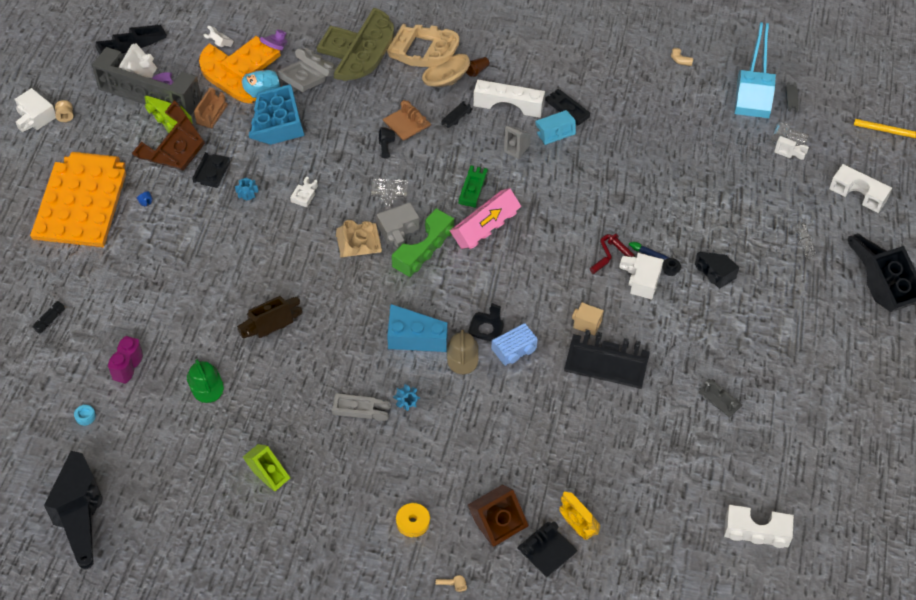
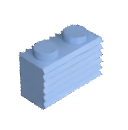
(514, 344)

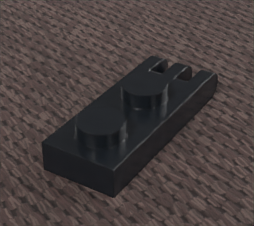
(563, 102)

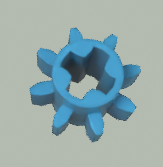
(246, 189)
(404, 399)

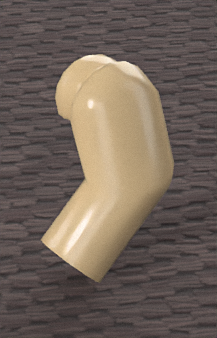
(679, 59)

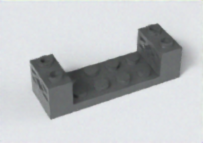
(134, 86)

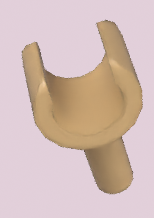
(458, 582)

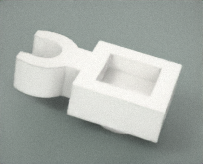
(305, 193)

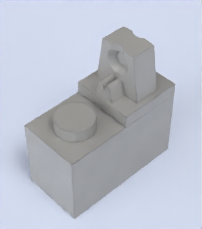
(397, 222)

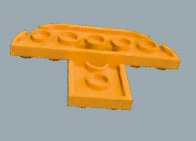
(227, 71)

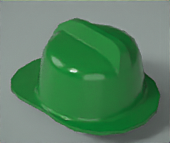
(205, 382)

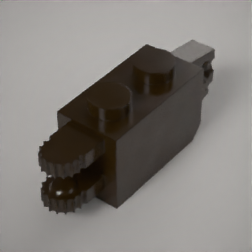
(270, 317)

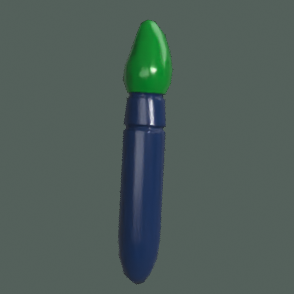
(647, 251)

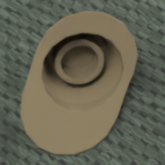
(462, 353)

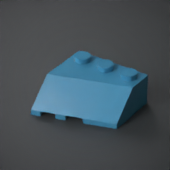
(276, 116)

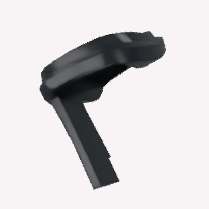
(493, 318)

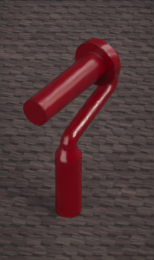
(613, 239)

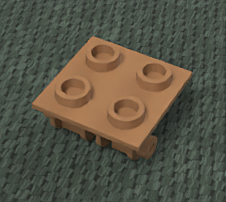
(407, 121)

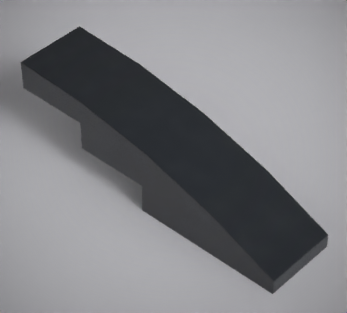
(142, 36)

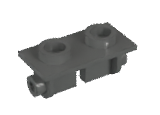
(720, 398)

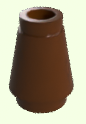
(477, 66)

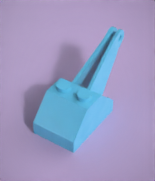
(756, 89)

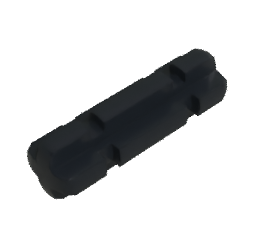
(48, 317)

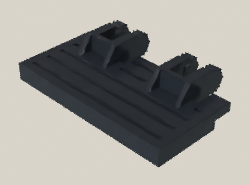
(607, 362)

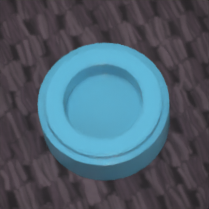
(84, 415)

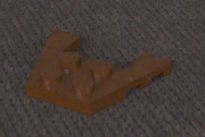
(179, 145)

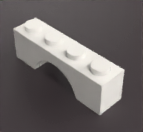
(528, 100)

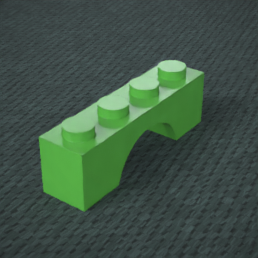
(409, 257)

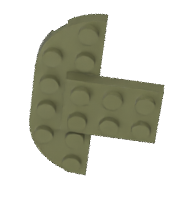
(361, 50)

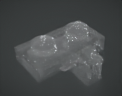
(389, 190)

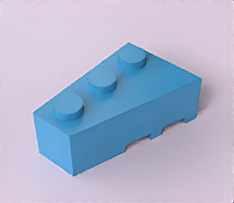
(415, 331)

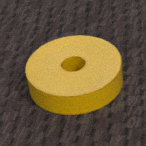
(410, 511)

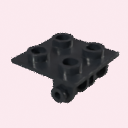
(547, 549)

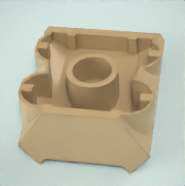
(358, 239)

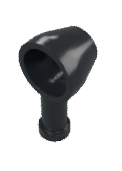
(385, 137)

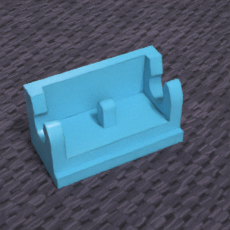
(556, 127)

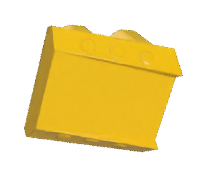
(578, 516)

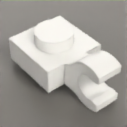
(220, 38)
(788, 148)

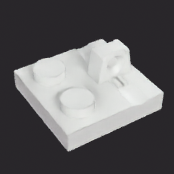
(138, 62)

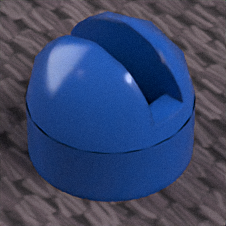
(145, 198)

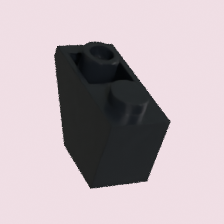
(717, 268)

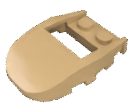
(439, 52)

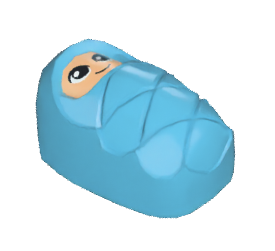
(260, 81)

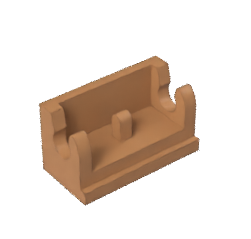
(210, 108)

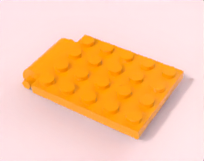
(80, 200)

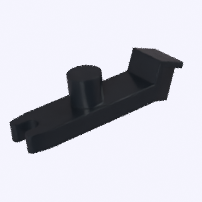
(454, 116)

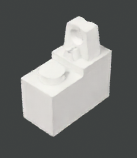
(34, 111)
(644, 273)

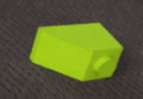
(266, 466)

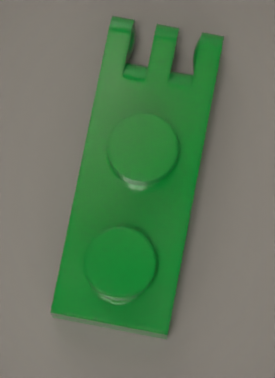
(472, 187)

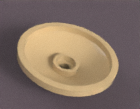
(448, 72)

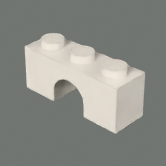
(851, 180)
(741, 527)

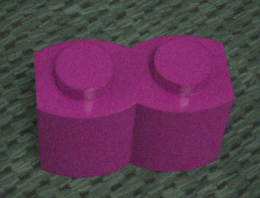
(125, 359)

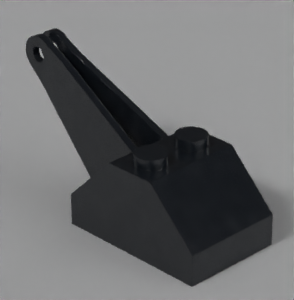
(889, 273)
(73, 504)

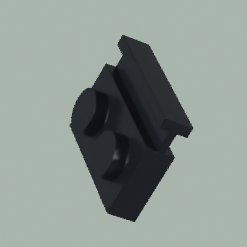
(211, 170)

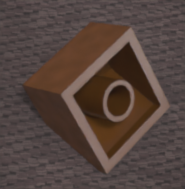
(498, 514)

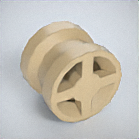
(63, 111)

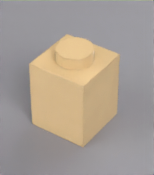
(587, 318)

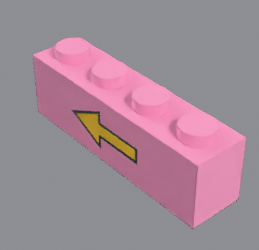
(485, 219)

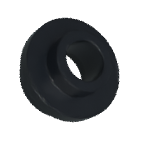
(671, 266)

